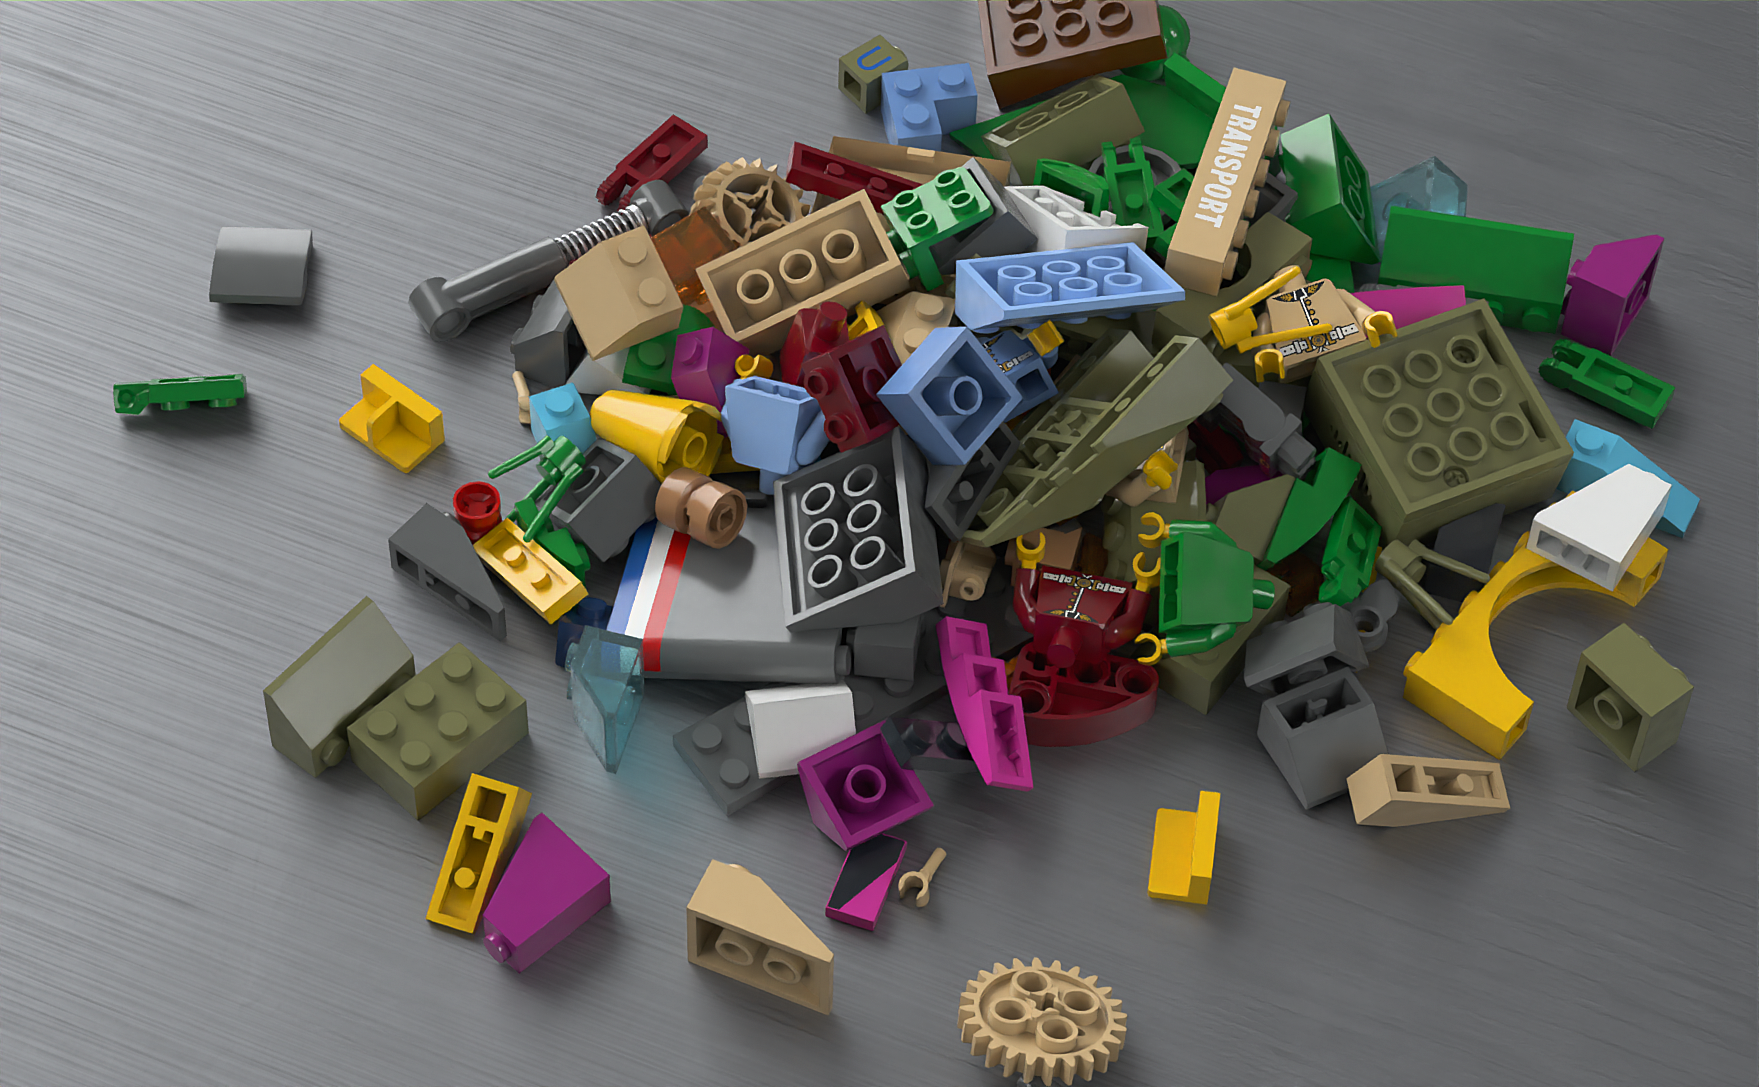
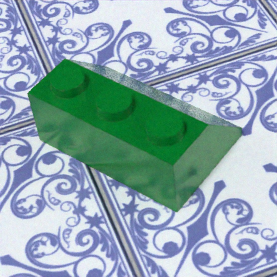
(1332, 192)

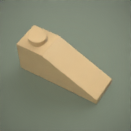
(1425, 790)

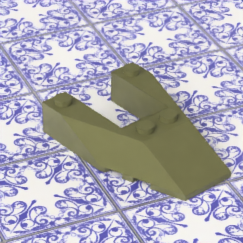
(1098, 429)

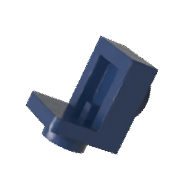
(587, 612)

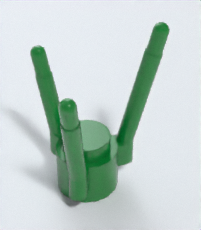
(558, 463)

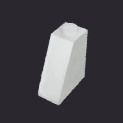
(1601, 525)

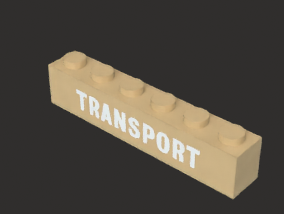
(1226, 181)

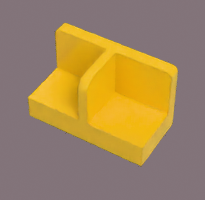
(394, 421)

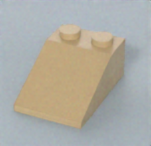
(755, 938)

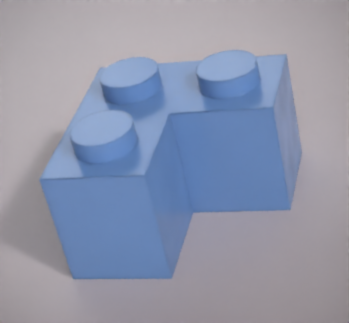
(927, 104)

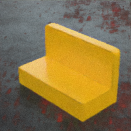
(1184, 851)

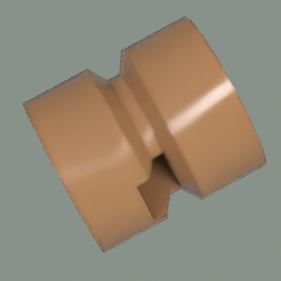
(701, 507)

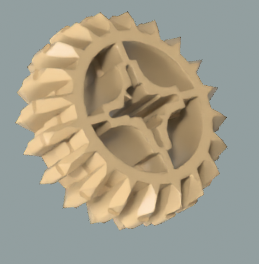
(771, 198)

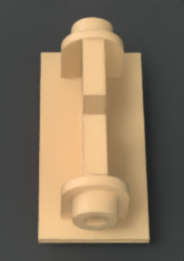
(966, 570)

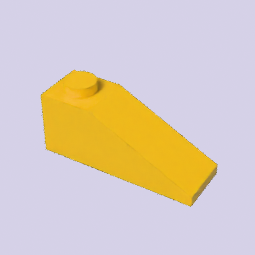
(478, 852)

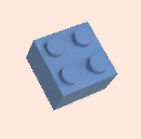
(949, 396)

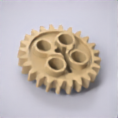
(1042, 1021)

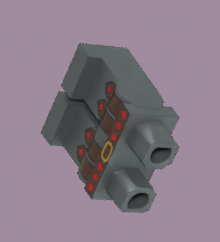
(1262, 428)

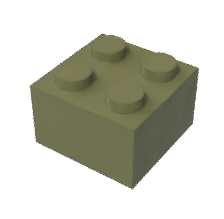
(1629, 696)

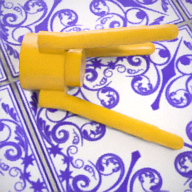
(1236, 321)

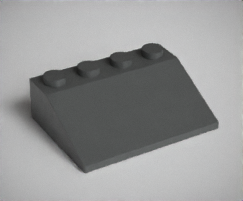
(858, 538)

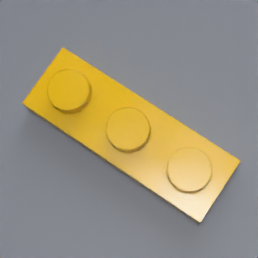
(529, 571)

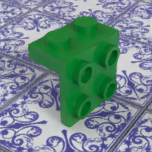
(931, 215)

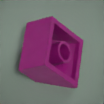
(1609, 291)

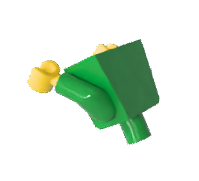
(1203, 587)

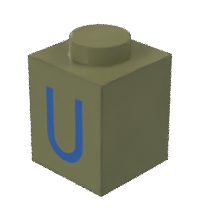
(863, 68)

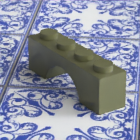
(1266, 250)

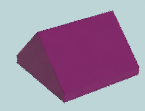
(860, 789)

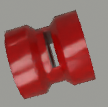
(477, 509)

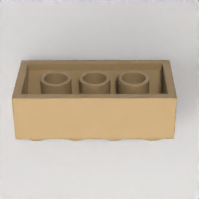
(824, 257)

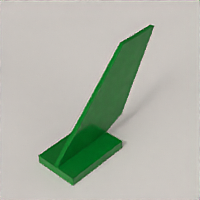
(1174, 116)

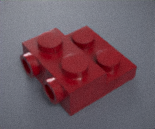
(847, 386)

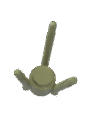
(1404, 570)

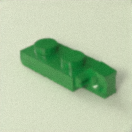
(177, 392)
(1349, 553)

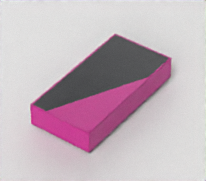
(866, 881)

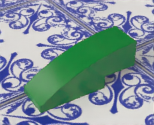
(1311, 505)

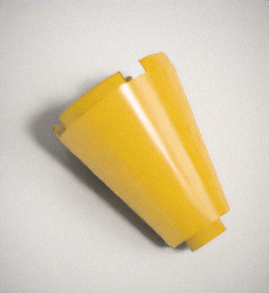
(660, 430)

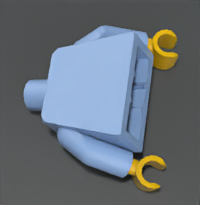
(771, 422)

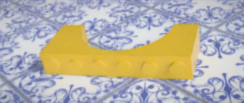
(1458, 673)

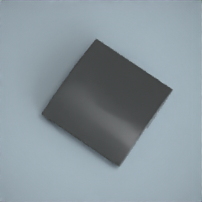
(260, 266)

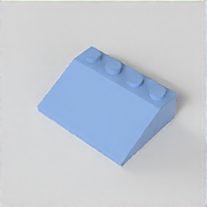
(1060, 287)

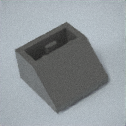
(1321, 735)

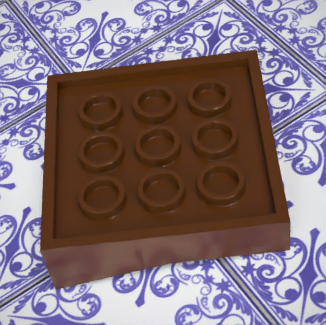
(1055, 42)

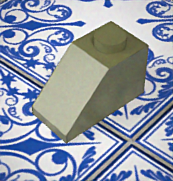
(1252, 514)

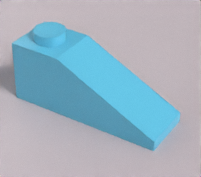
(1602, 453)

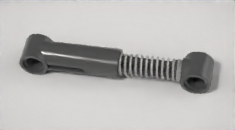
(450, 305)

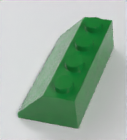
(1509, 265)

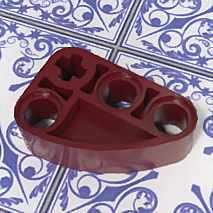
(1079, 712)

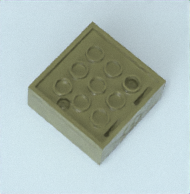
(1437, 423)

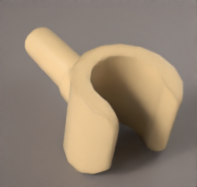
(523, 397)
(922, 878)

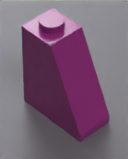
(542, 896)

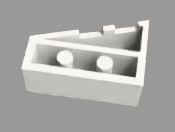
(1063, 223)

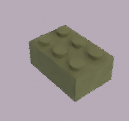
(438, 730)

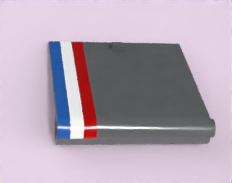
(721, 608)

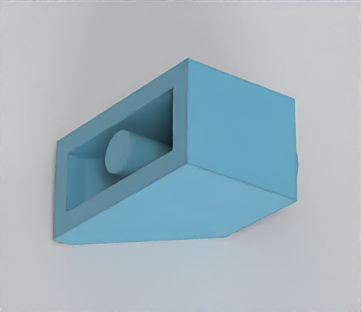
(561, 414)

